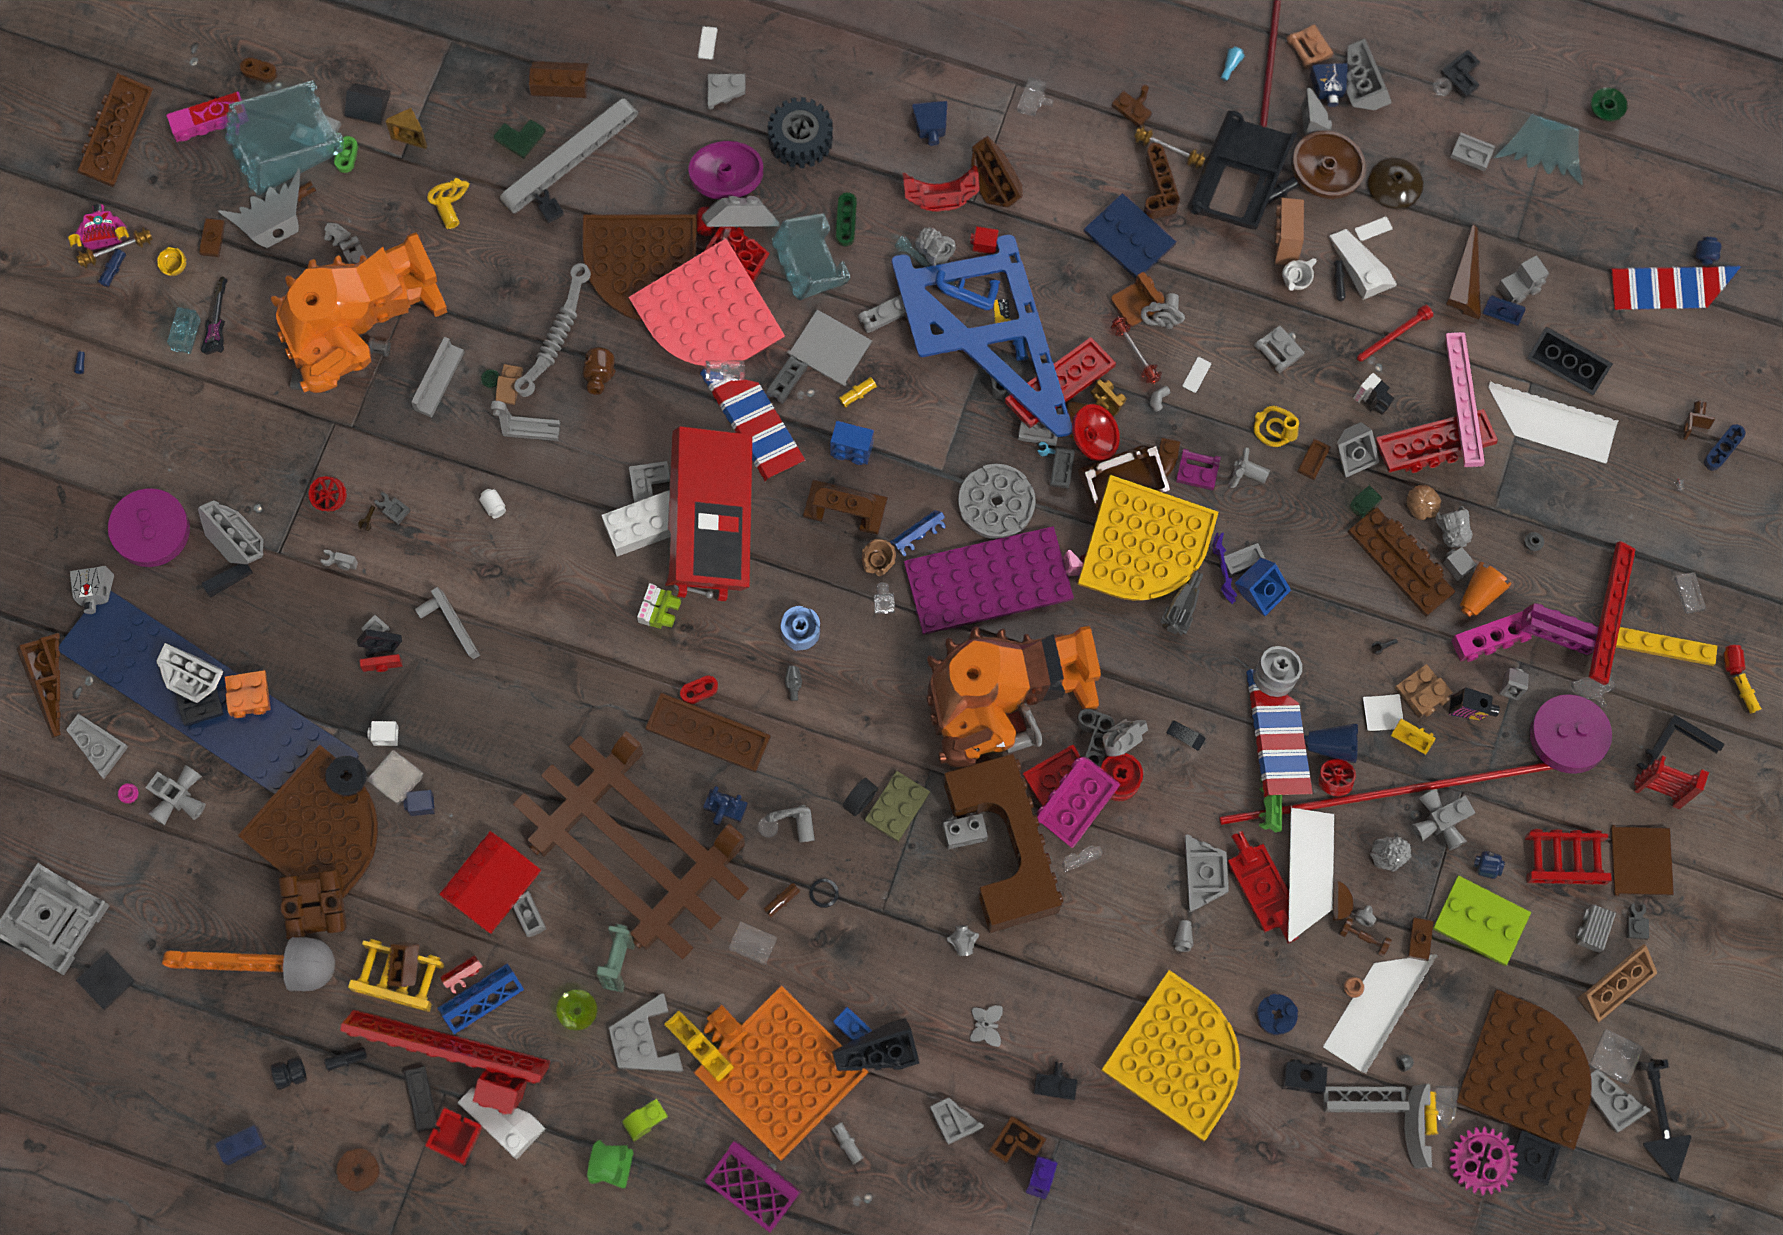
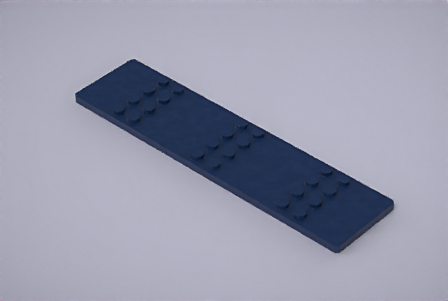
(123, 650)

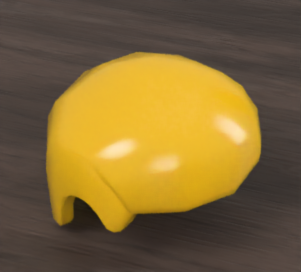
(171, 261)

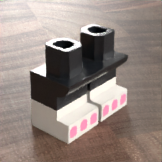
(1375, 393)

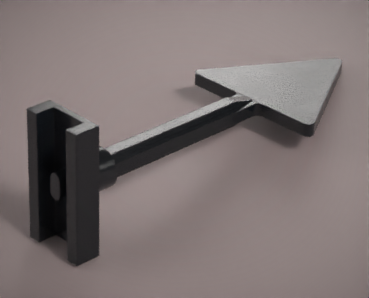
(1669, 1150)

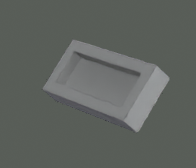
(1243, 559)

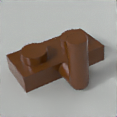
(1132, 108)

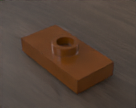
(212, 237)
(1420, 939)

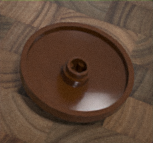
(1328, 164)

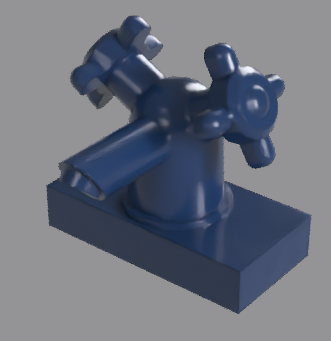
(725, 806)

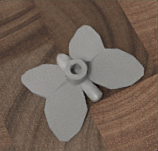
(985, 1025)

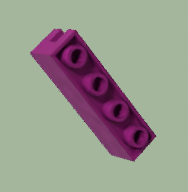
(1559, 628)

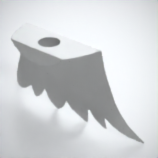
(265, 216)

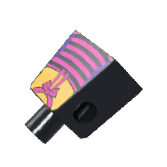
(1472, 705)

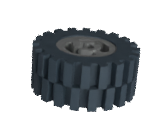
(813, 141)

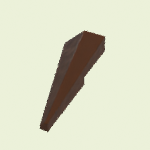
(1466, 285)
(42, 669)

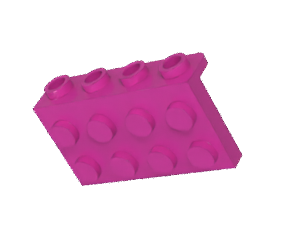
(1077, 801)

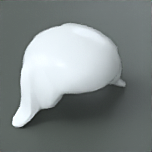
(1298, 274)

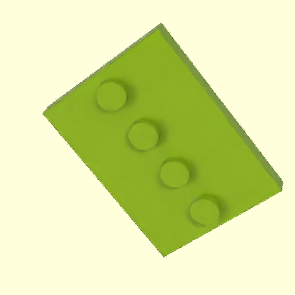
(1481, 920)

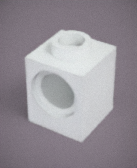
(383, 733)

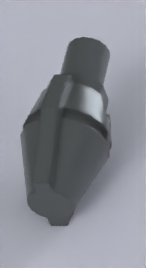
(793, 681)

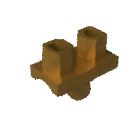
(1106, 398)

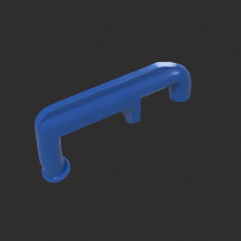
(966, 295)

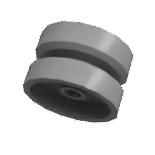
(1277, 671)

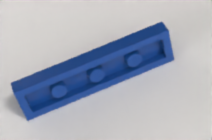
(477, 992)

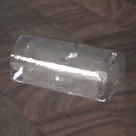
(724, 370)

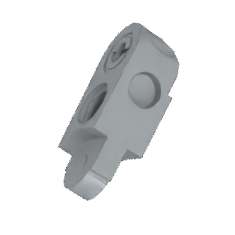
(1124, 737)

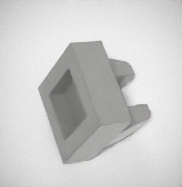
(337, 231)

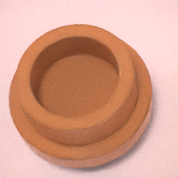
(1354, 987)

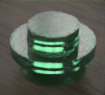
(489, 378)

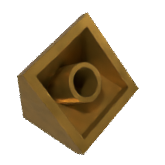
(406, 129)

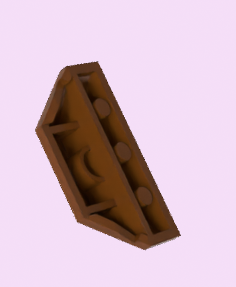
(996, 175)

